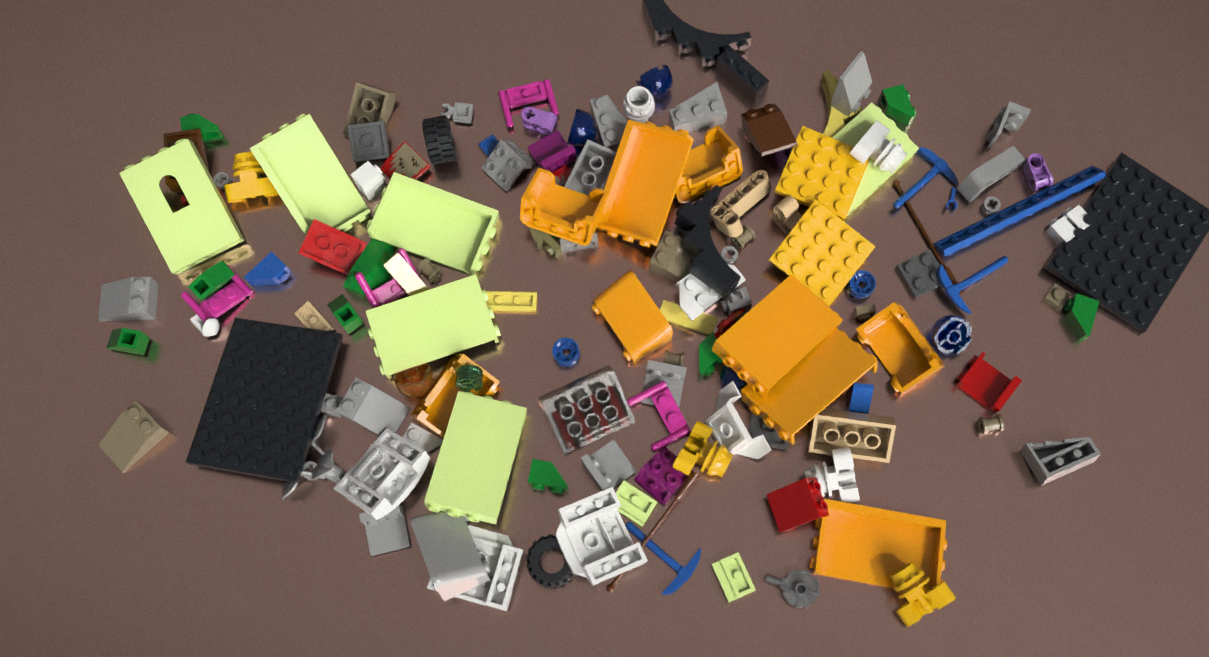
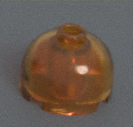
(414, 381)

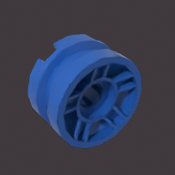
(868, 282)
(568, 345)

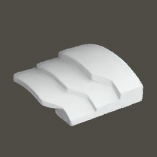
(384, 474)
(597, 538)
(503, 563)

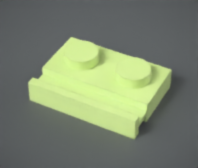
(635, 502)
(733, 577)

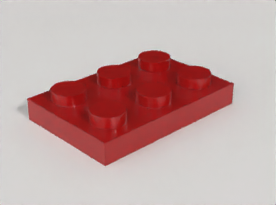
(331, 247)

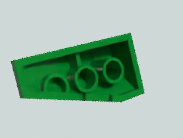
(371, 266)

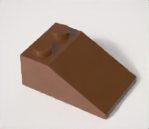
(767, 129)
(169, 141)

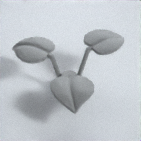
(325, 467)

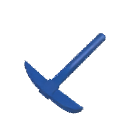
(939, 166)
(952, 291)
(683, 573)

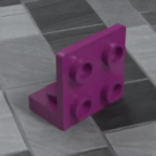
(552, 152)
(659, 476)

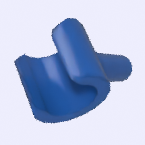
(952, 200)

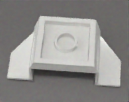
(697, 296)
(730, 429)

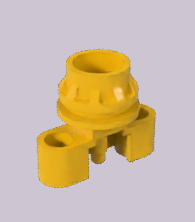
(250, 183)
(699, 451)
(920, 598)

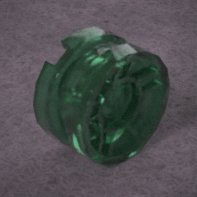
(469, 378)

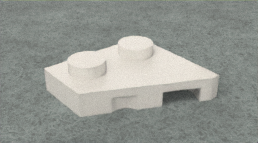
(422, 438)

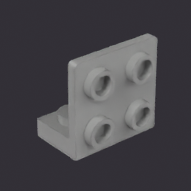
(1010, 118)
(507, 163)
(671, 374)
(608, 466)
(387, 532)

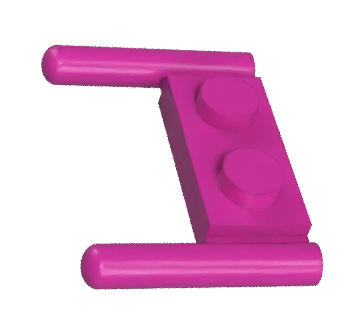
(526, 95)
(386, 292)
(221, 301)
(668, 411)

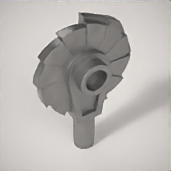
(798, 587)

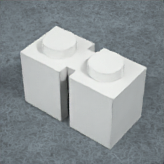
(369, 180)
(1062, 228)

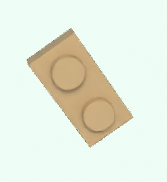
(313, 318)

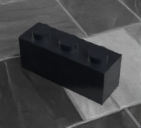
(742, 74)

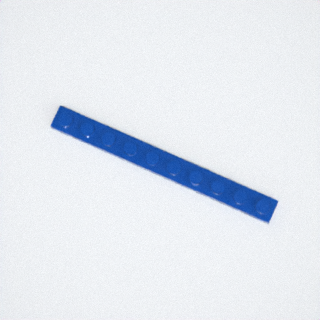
(1019, 210)

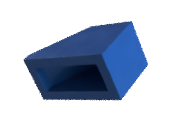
(268, 272)
(859, 398)

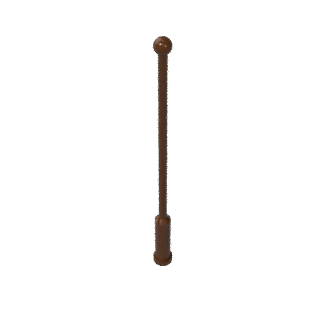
(896, 183)
(677, 498)

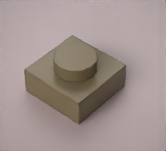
(1057, 296)
(864, 312)

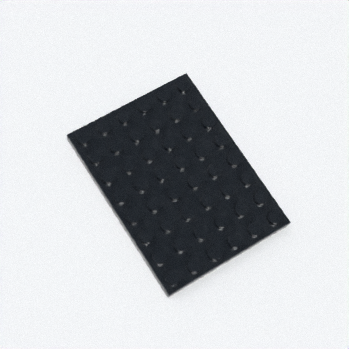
(1134, 242)
(265, 400)

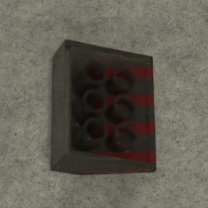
(587, 409)

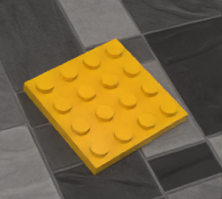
(821, 171)
(821, 252)

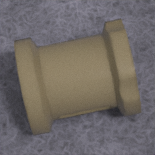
(746, 236)
(429, 270)
(673, 358)
(991, 424)

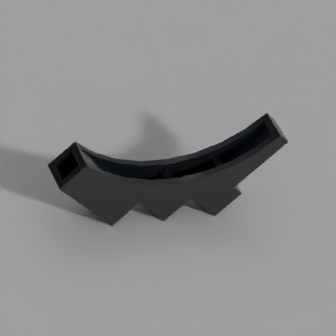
(687, 38)
(706, 261)

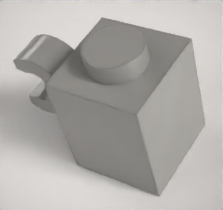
(737, 300)

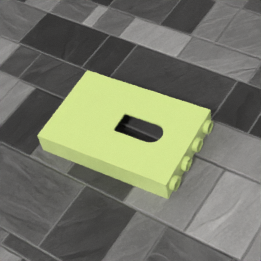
(194, 231)

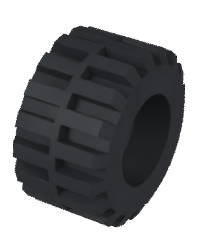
(439, 139)
(534, 567)

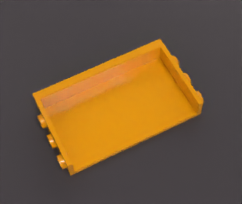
(644, 181)
(776, 334)
(811, 384)
(875, 542)

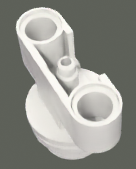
(638, 104)
(879, 148)
(839, 476)

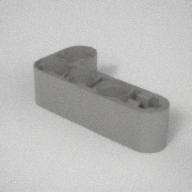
(990, 173)

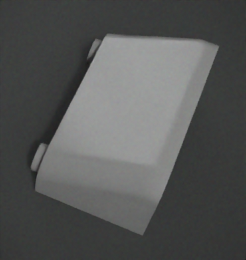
(449, 553)

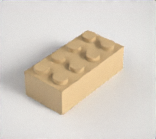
(866, 434)

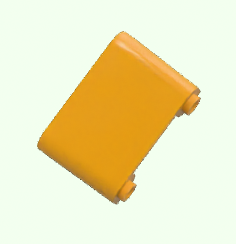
(709, 165)
(560, 209)
(633, 317)
(900, 347)
(437, 404)

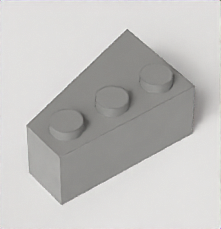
(700, 111)
(608, 121)
(1058, 458)

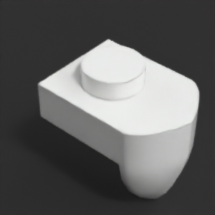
(208, 328)

